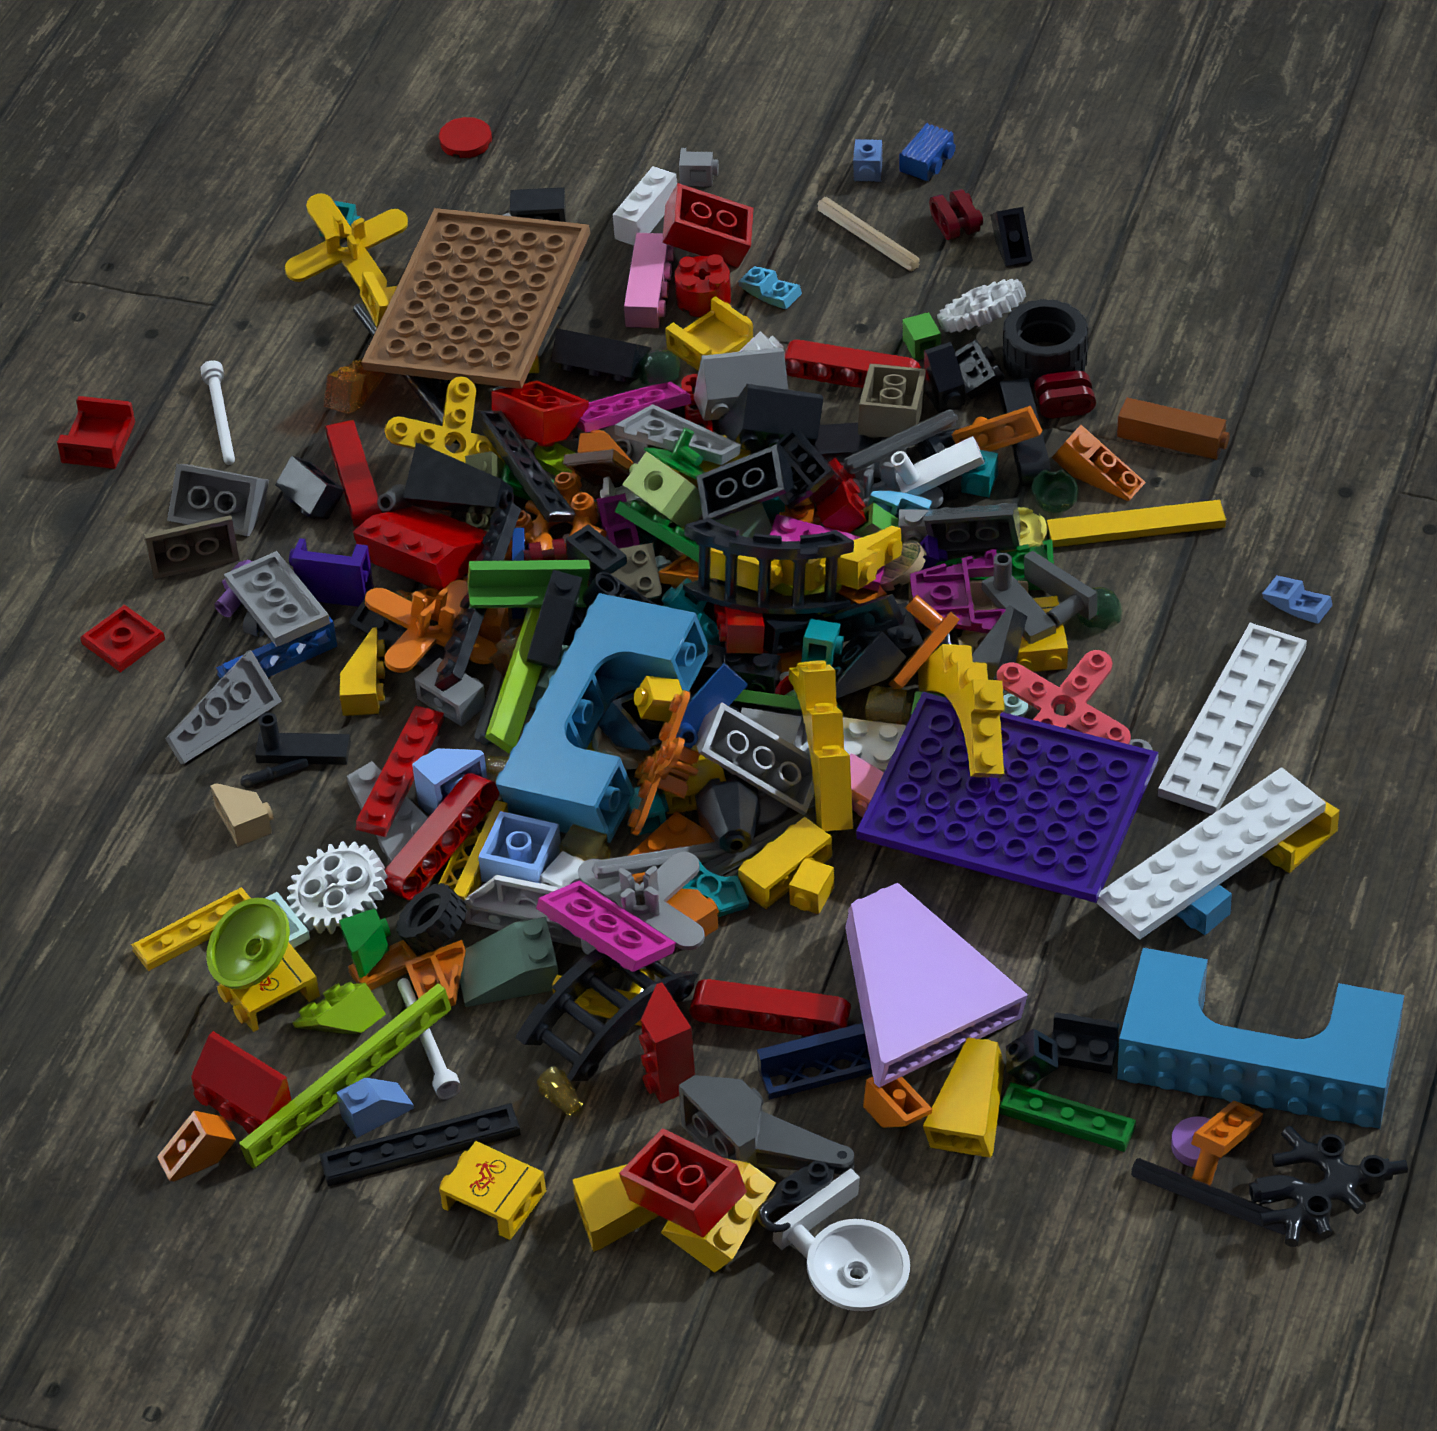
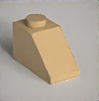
(242, 813)

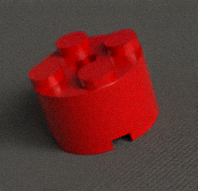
(699, 281)

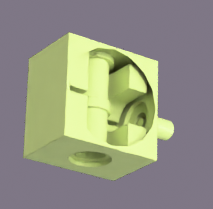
(664, 490)

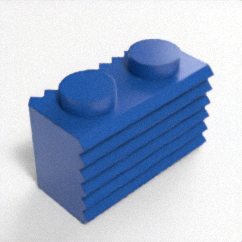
(927, 152)

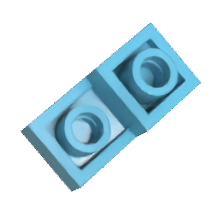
(766, 287)
(893, 501)

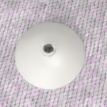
(861, 1250)

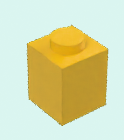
(655, 697)
(811, 886)

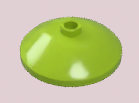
(248, 943)

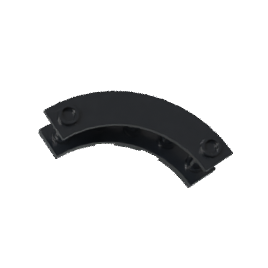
(765, 549)
(587, 975)

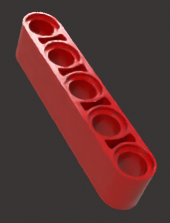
(836, 363)
(353, 471)
(440, 835)
(768, 1008)

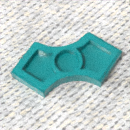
(724, 891)

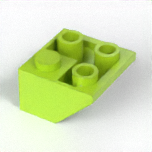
(343, 1010)

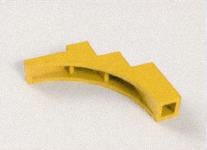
(853, 568)
(975, 701)
(830, 763)

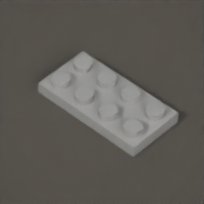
(277, 598)

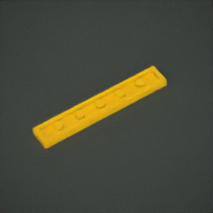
(1136, 523)

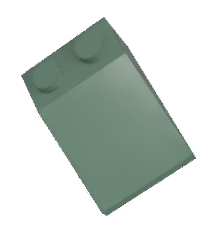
(509, 964)

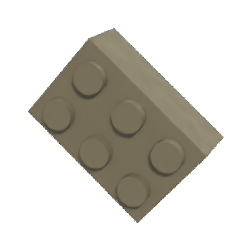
(891, 400)

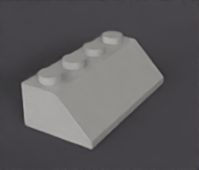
(757, 756)

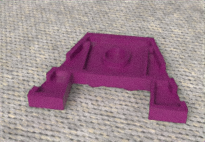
(949, 591)

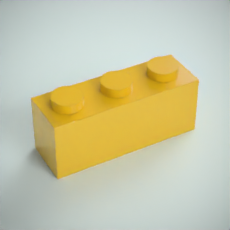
(771, 870)

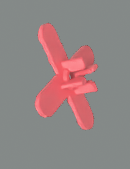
(1073, 693)

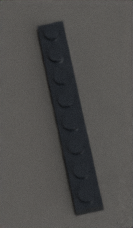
(470, 619)

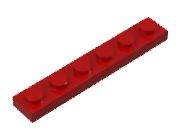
(397, 772)

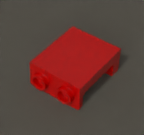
(97, 433)

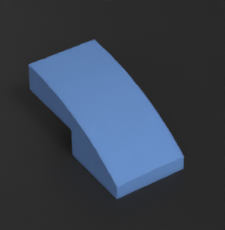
(1292, 598)

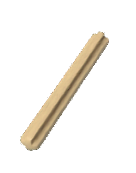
(868, 234)

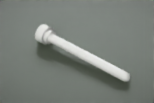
(212, 375)
(445, 1081)

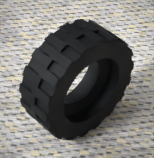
(431, 918)

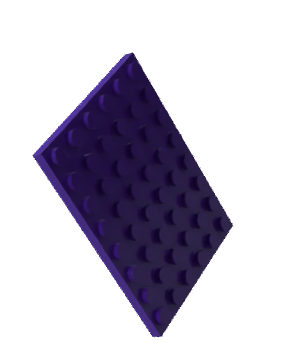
(1042, 824)

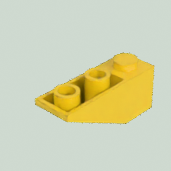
(361, 678)

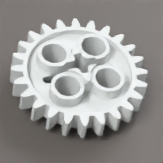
(981, 305)
(336, 886)

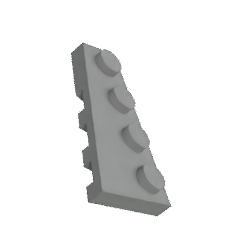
(664, 428)
(227, 707)
(407, 820)

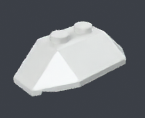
(510, 901)

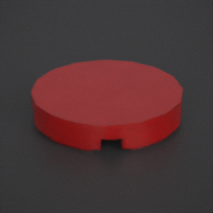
(465, 137)

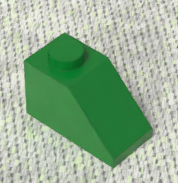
(365, 939)

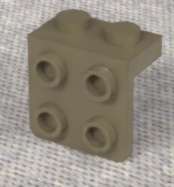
(641, 571)

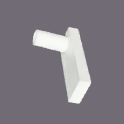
(937, 468)
(816, 1210)

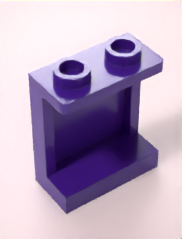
(333, 577)

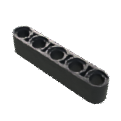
(1029, 454)

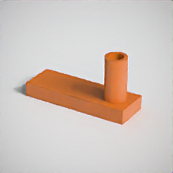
(1001, 430)
(940, 628)
(1222, 1135)

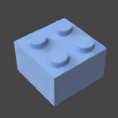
(519, 848)

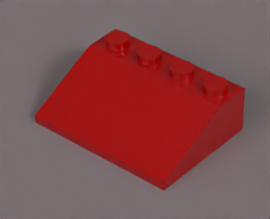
(421, 544)

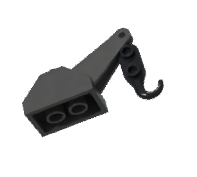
(730, 1122)

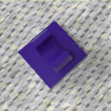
(933, 554)

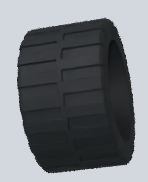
(1044, 322)

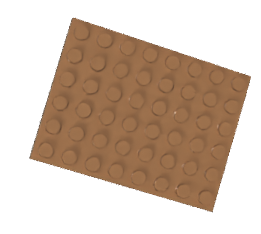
(476, 298)

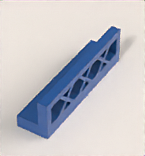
(280, 658)

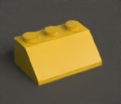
(728, 1234)

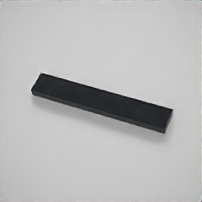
(524, 466)
(419, 1144)

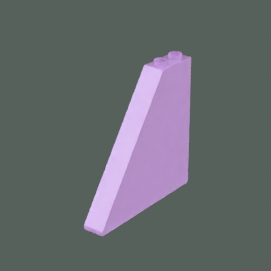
(920, 984)

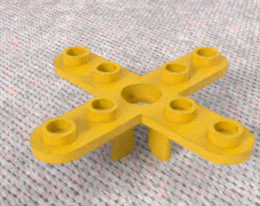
(359, 237)
(455, 425)

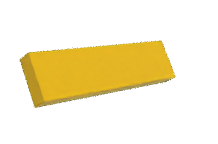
(185, 932)

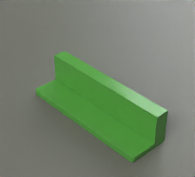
(518, 582)

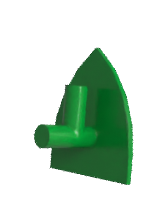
(682, 457)

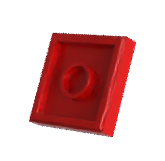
(122, 638)

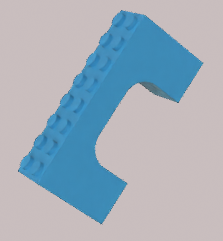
(611, 653)
(1328, 1076)

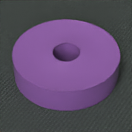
(1182, 1138)

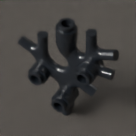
(1315, 1199)

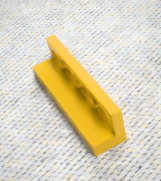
(470, 878)

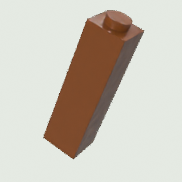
(1172, 428)

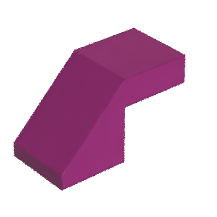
(619, 529)

